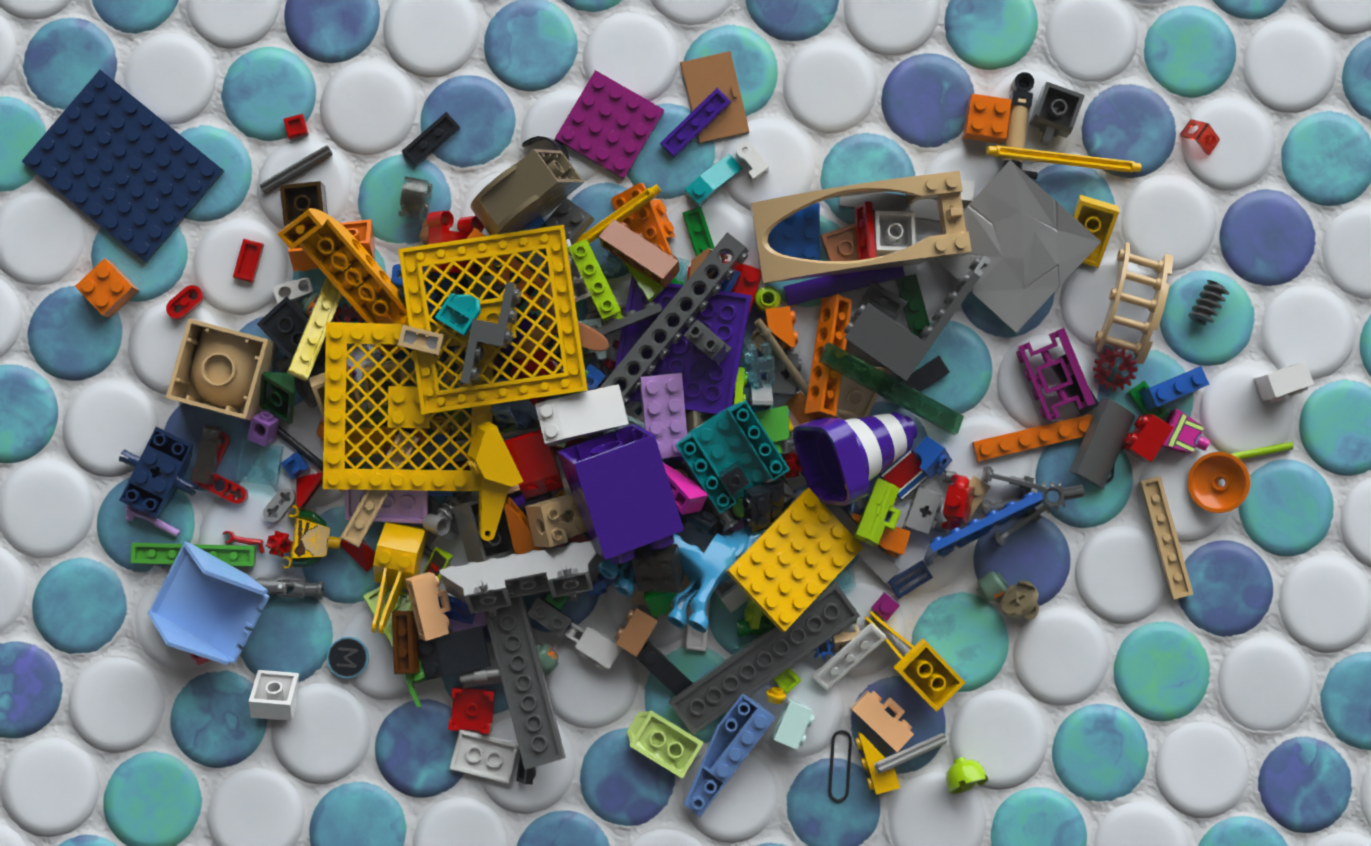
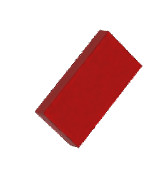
(248, 260)

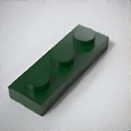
(915, 307)

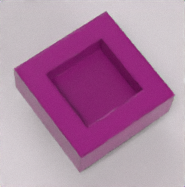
(885, 606)

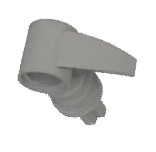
(440, 523)

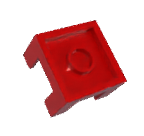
(472, 709)

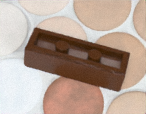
(405, 643)

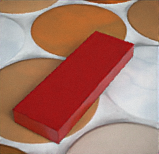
(865, 231)

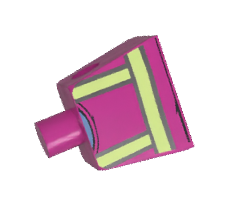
(1185, 434)

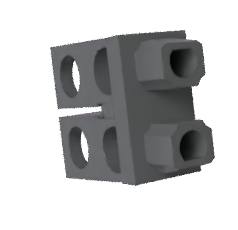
(708, 342)

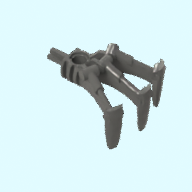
(1027, 485)

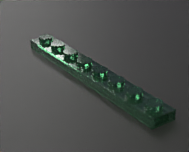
(891, 388)

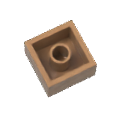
(636, 631)

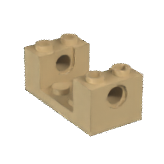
(548, 521)

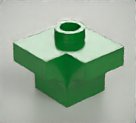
(659, 602)

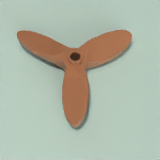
(589, 337)

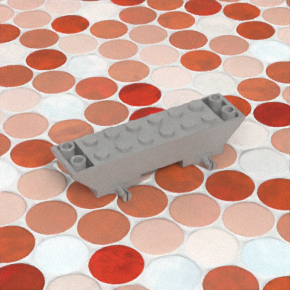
(495, 581)

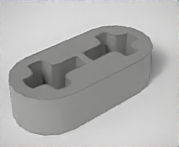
(275, 502)

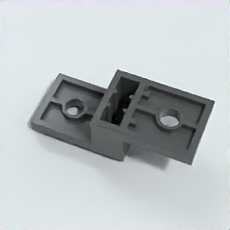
(491, 334)

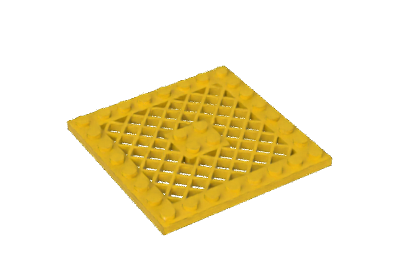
(428, 382)
(403, 412)

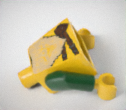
(309, 539)

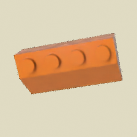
(361, 230)

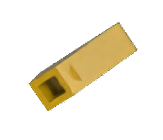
(878, 782)

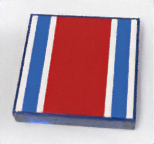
(904, 474)

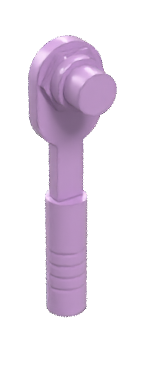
(132, 512)

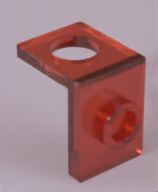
(1204, 136)

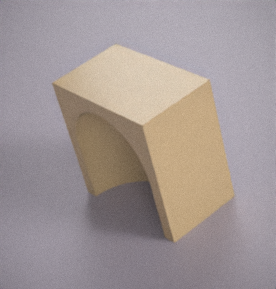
(221, 369)

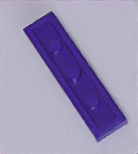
(695, 123)

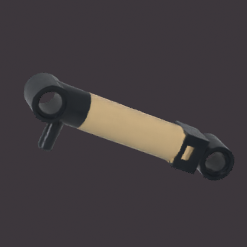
(1018, 118)

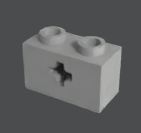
(914, 517)

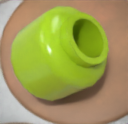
(770, 293)

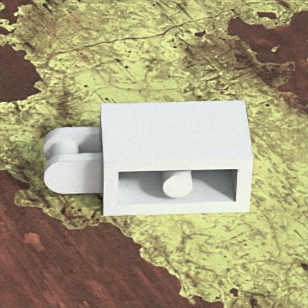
(594, 645)

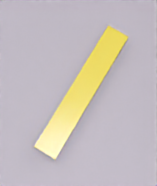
(315, 331)

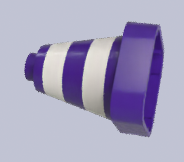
(846, 454)

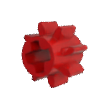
(794, 465)
(279, 544)

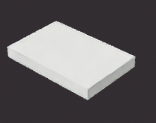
(484, 756)

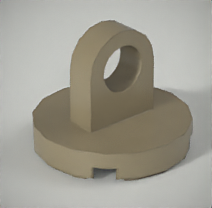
(1020, 601)

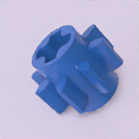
(823, 653)

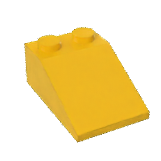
(1099, 220)

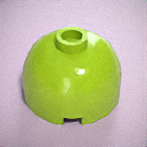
(965, 775)

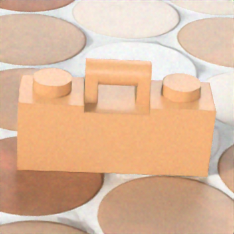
(428, 615)
(889, 728)

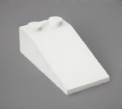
(581, 414)

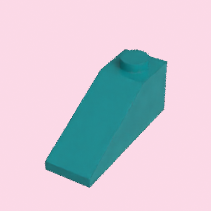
(712, 180)

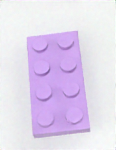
(664, 411)
(399, 506)

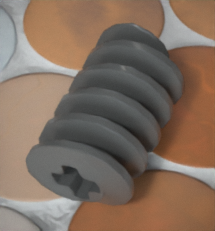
(1208, 302)

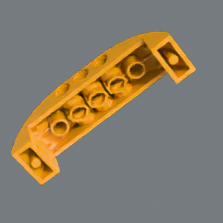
(348, 268)

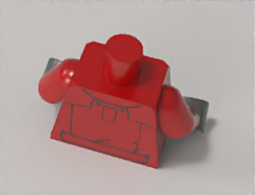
(957, 502)

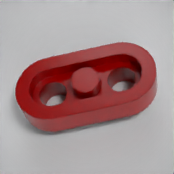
(184, 300)

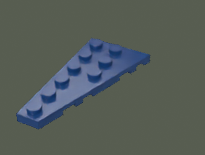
(978, 528)

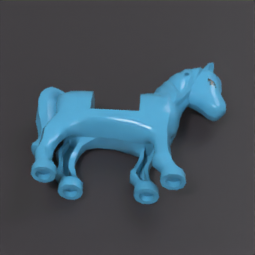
(702, 569)

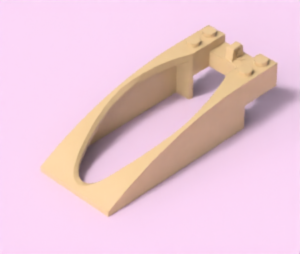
(942, 186)

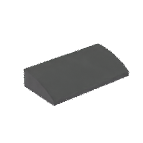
(1102, 442)

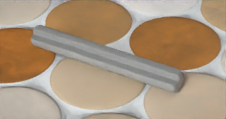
(910, 753)

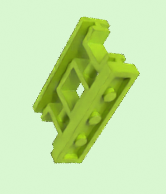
(595, 281)

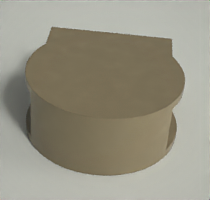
(525, 191)

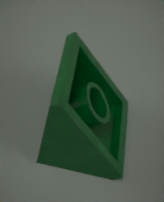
(278, 394)

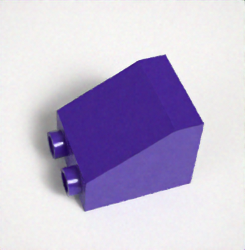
(622, 492)

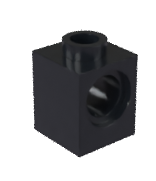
(734, 478)

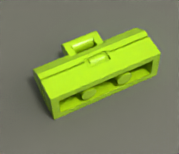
(875, 511)

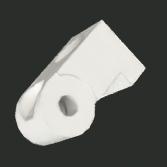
(749, 155)
(293, 290)

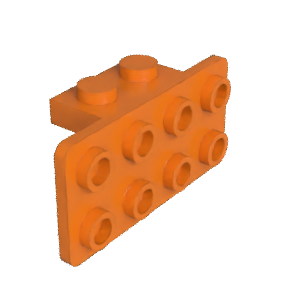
(648, 220)

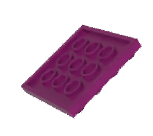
(609, 124)

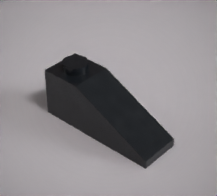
(663, 669)

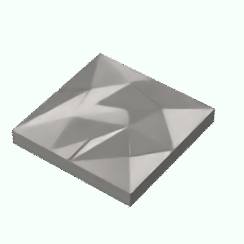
(1029, 245)

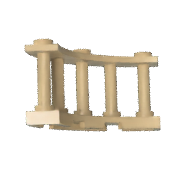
(1155, 306)

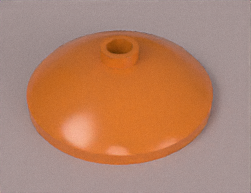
(1205, 478)

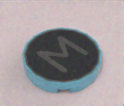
(347, 657)

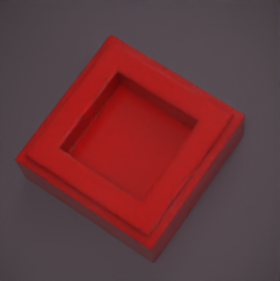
(296, 126)

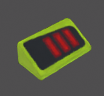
(438, 560)

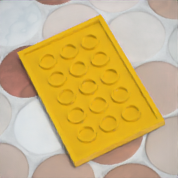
(794, 560)

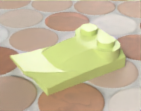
(663, 742)

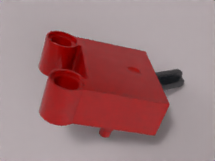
(439, 232)

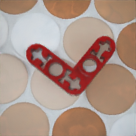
(236, 487)

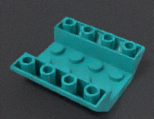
(727, 439)

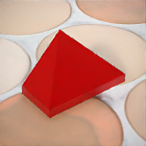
(307, 487)
(363, 555)

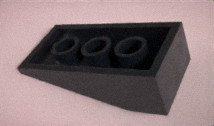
(285, 328)

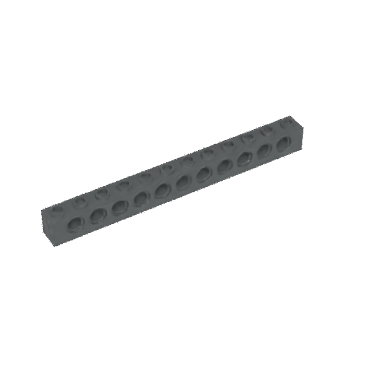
(674, 309)

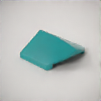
(459, 312)

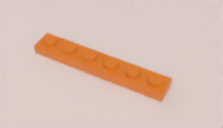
(1031, 438)

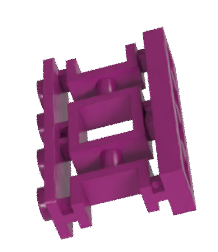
(1069, 369)

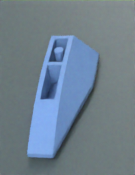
(727, 749)

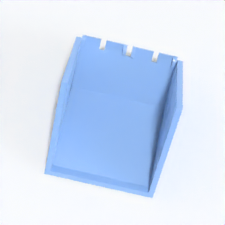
(207, 606)

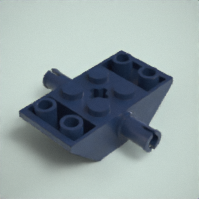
(152, 492)

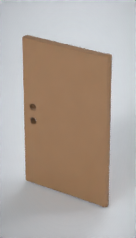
(701, 79)

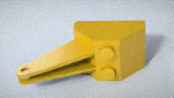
(495, 474)
(396, 558)
(924, 670)

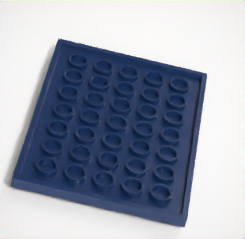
(123, 166)

